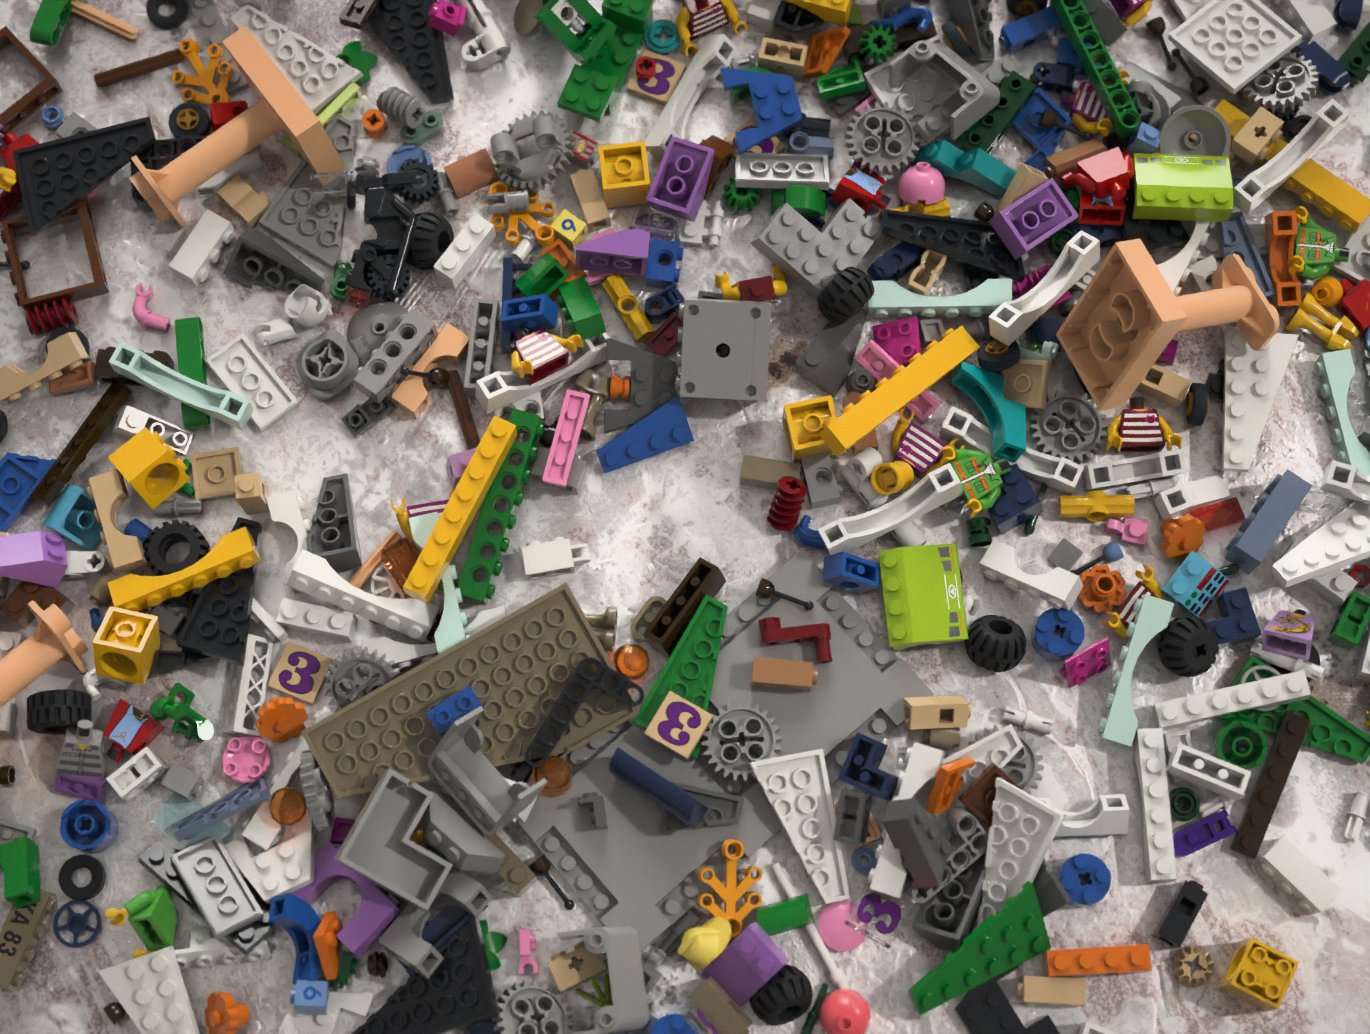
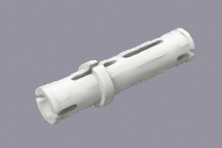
(1290, 663)

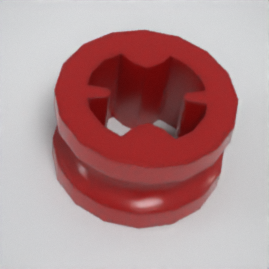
(651, 65)
(1366, 570)

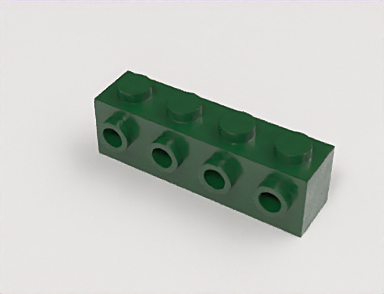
(1357, 57)
(989, 130)

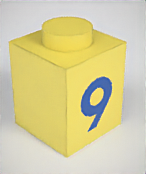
(569, 229)

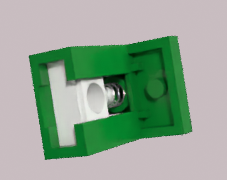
(589, 37)

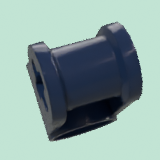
(1053, 77)
(666, 300)

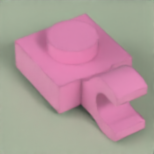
(1131, 530)
(527, 945)

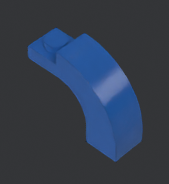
(301, 924)

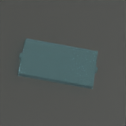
(178, 809)

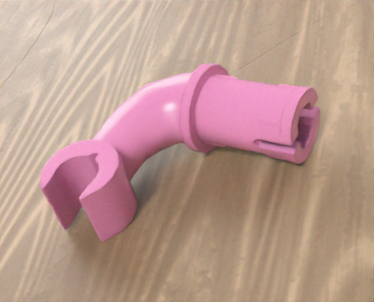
(145, 316)

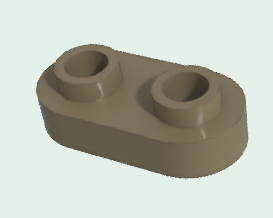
(645, 616)

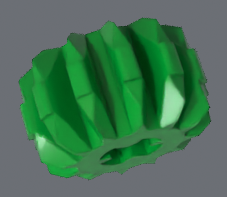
(871, 48)
(741, 202)

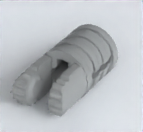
(508, 202)

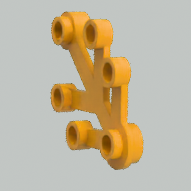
(206, 77)
(539, 230)
(730, 892)

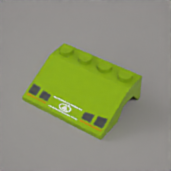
(1182, 187)
(923, 595)

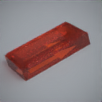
(1219, 514)

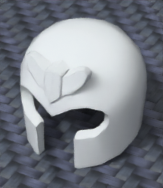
(307, 306)

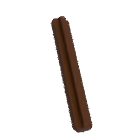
(138, 67)
(463, 410)

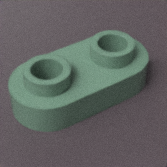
(424, 131)

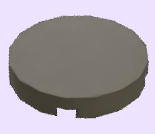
(524, 16)

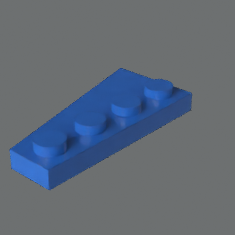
(654, 434)

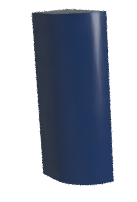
(657, 788)

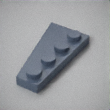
(1237, 239)
(222, 808)

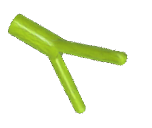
(605, 999)

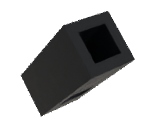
(1181, 913)

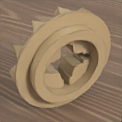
(1182, 971)

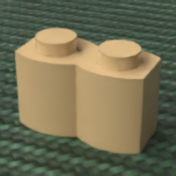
(243, 200)
(927, 273)

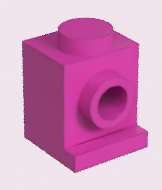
(447, 17)

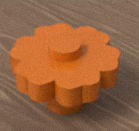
(1181, 537)
(1101, 589)
(281, 719)
(225, 1014)

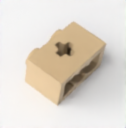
(783, 57)
(1261, 125)
(570, 978)

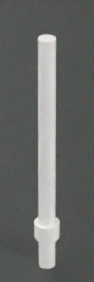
(836, 975)

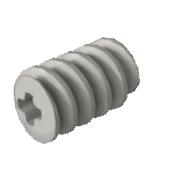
(401, 106)

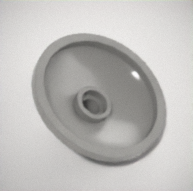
(1206, 123)
(368, 319)

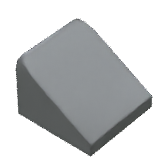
(1065, 555)

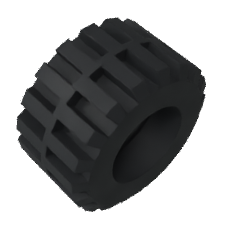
(168, 536)
(57, 710)

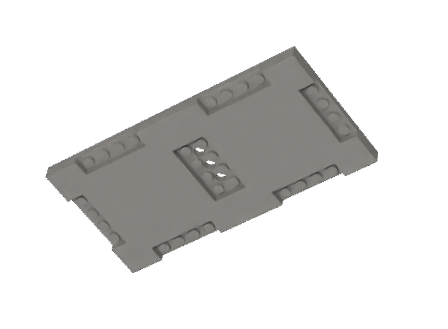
(651, 876)

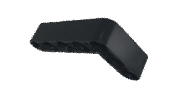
(155, 160)
(574, 703)

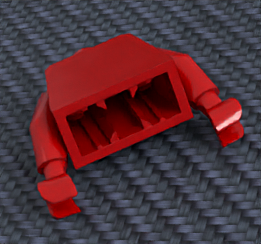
(1103, 174)

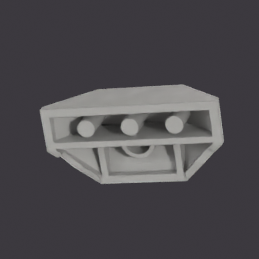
(458, 840)

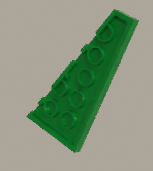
(988, 951)

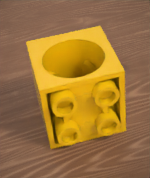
(624, 174)
(804, 423)
(150, 467)
(126, 645)
(1259, 974)

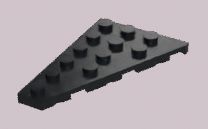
(415, 44)
(67, 169)
(450, 999)

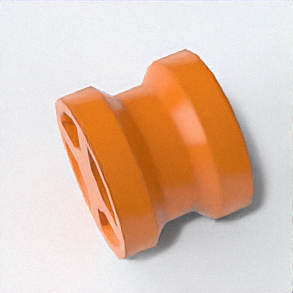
(377, 128)
(620, 387)

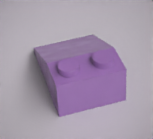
(681, 179)
(1033, 218)
(616, 253)
(33, 557)
(747, 964)

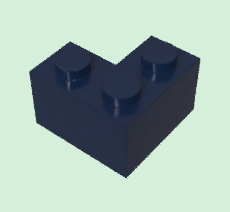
(1018, 503)
(1237, 621)
(862, 768)

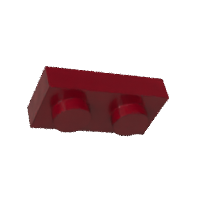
(665, 337)

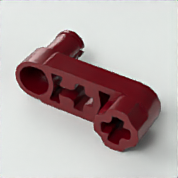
(773, 635)

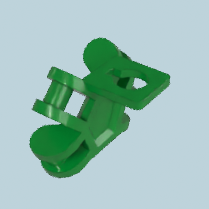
(198, 727)

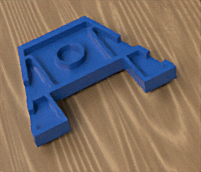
(773, 103)
(1042, 139)

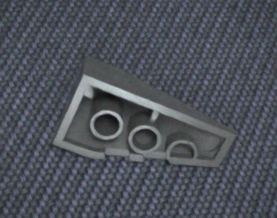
(267, 264)

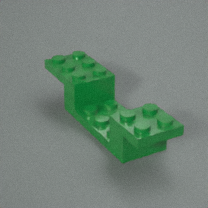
(597, 85)

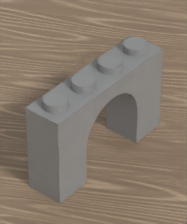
(404, 935)

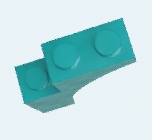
(970, 166)
(1004, 417)

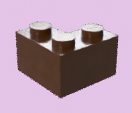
(723, 155)
(44, 596)

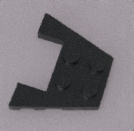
(173, 660)
(989, 1012)

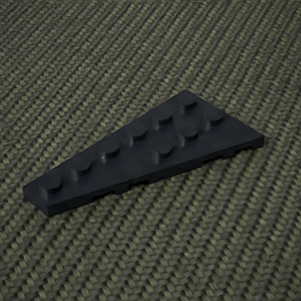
(1154, 233)
(223, 611)

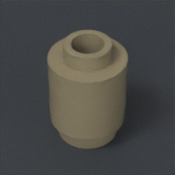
(100, 591)
(942, 737)

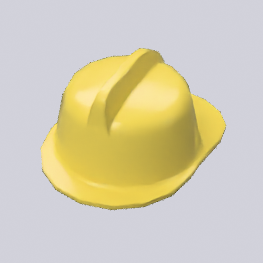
(706, 942)

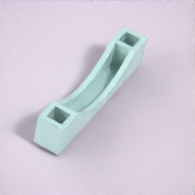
(894, 300)
(1335, 374)
(207, 399)
(452, 622)
(1120, 720)

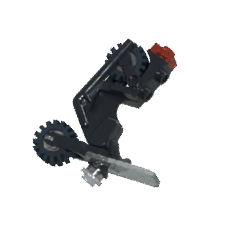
(388, 216)

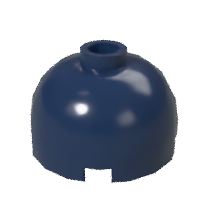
(1045, 330)

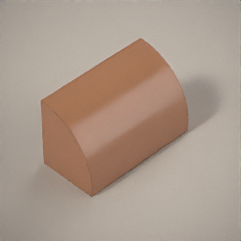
(471, 173)

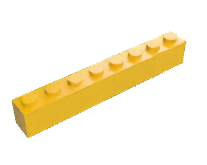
(1311, 180)
(899, 390)
(460, 510)

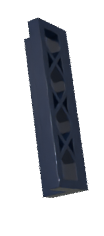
(508, 293)
(442, 928)

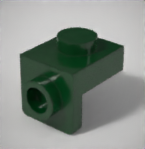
(348, 967)

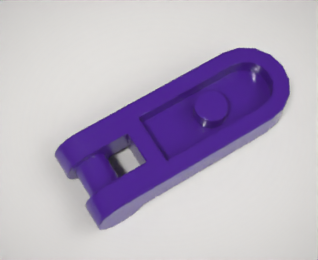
(1202, 834)

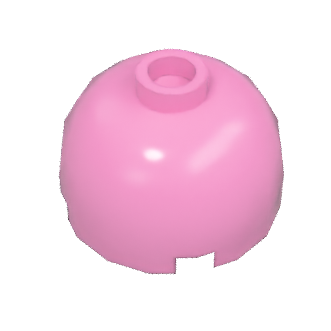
(922, 183)

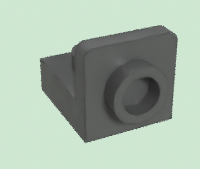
(597, 813)

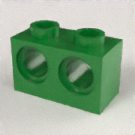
(1350, 621)

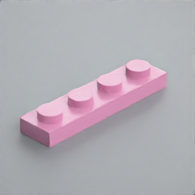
(882, 365)
(566, 438)

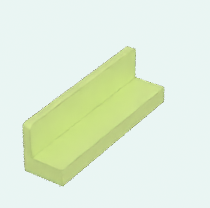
(339, 105)

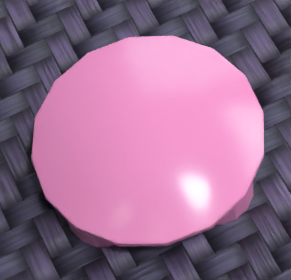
(246, 759)
(834, 931)

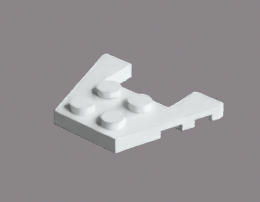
(281, 867)
(325, 1024)

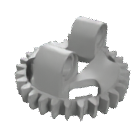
(550, 134)

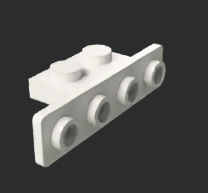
(208, 951)

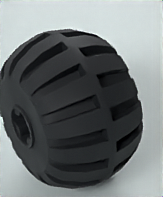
(429, 240)
(845, 295)
(995, 643)
(1188, 646)
(783, 997)

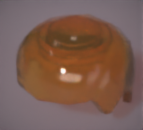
(631, 661)
(557, 774)
(287, 806)

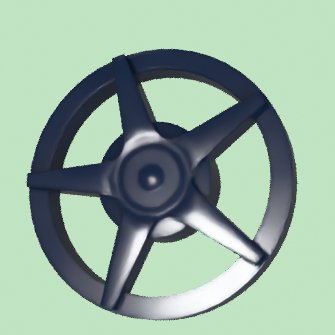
(77, 923)

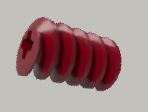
(51, 317)
(786, 503)

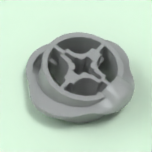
(1139, 92)
(322, 356)

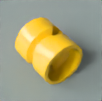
(892, 477)

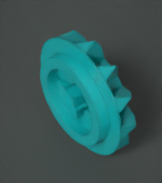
(655, 30)

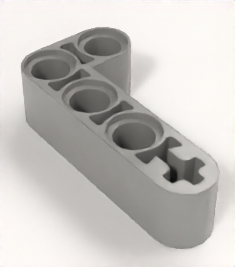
(961, 843)

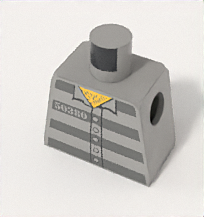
(82, 751)

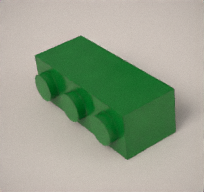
(580, 308)

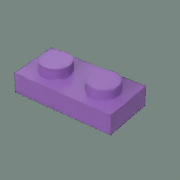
(81, 786)

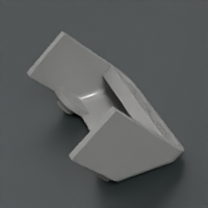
(974, 88)
(474, 780)
(626, 977)

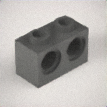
(853, 817)

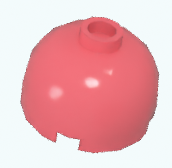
(845, 1013)

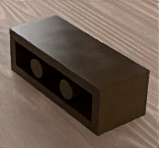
(106, 375)

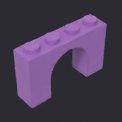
(376, 909)

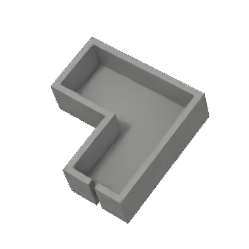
(816, 255)
(381, 846)

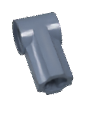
(811, 145)

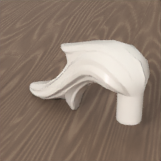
(91, 680)

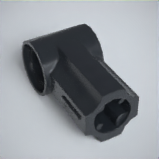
(811, 126)

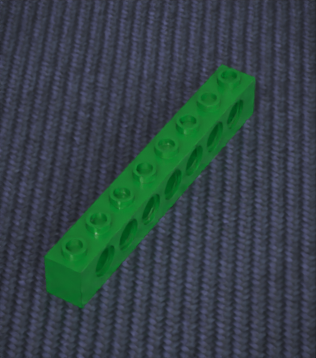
(488, 516)

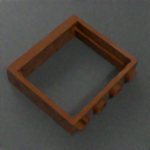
(34, 99)
(19, 225)

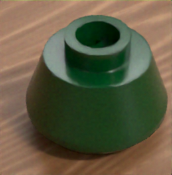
(1186, 799)

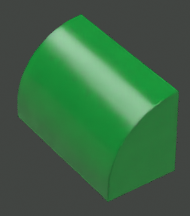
(542, 277)
(785, 915)

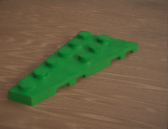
(691, 664)
(1326, 730)

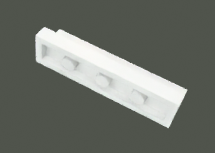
(239, 687)

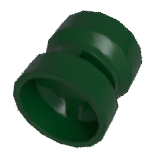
(1059, 238)
(979, 532)

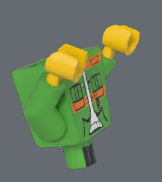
(1314, 249)
(977, 475)
(151, 917)

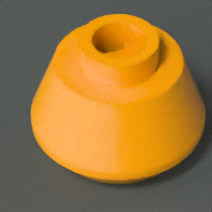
(1331, 288)

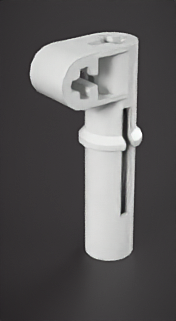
(487, 38)
(858, 475)

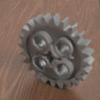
(1283, 84)
(861, 136)
(1082, 413)
(348, 670)
(739, 718)
(1029, 759)
(317, 792)
(533, 1018)

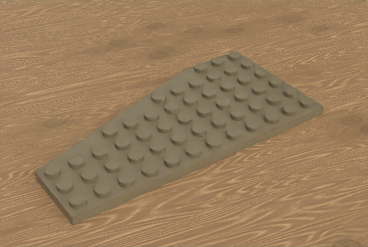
(515, 673)

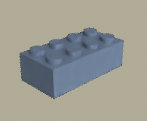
(1267, 520)

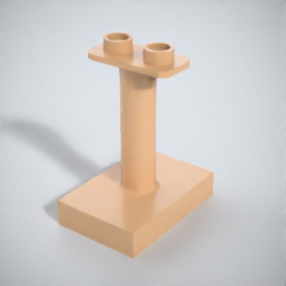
(277, 109)
(1133, 315)
(39, 652)

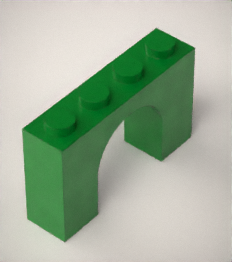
(21, 871)

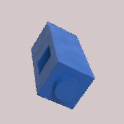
(1029, 31)

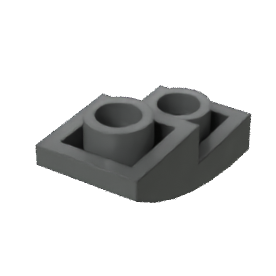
(367, 415)

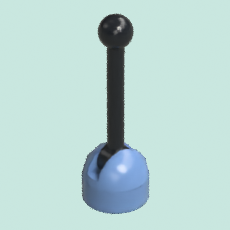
(1111, 552)

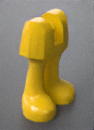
(1336, 337)

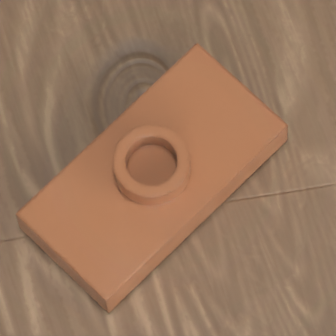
(74, 380)

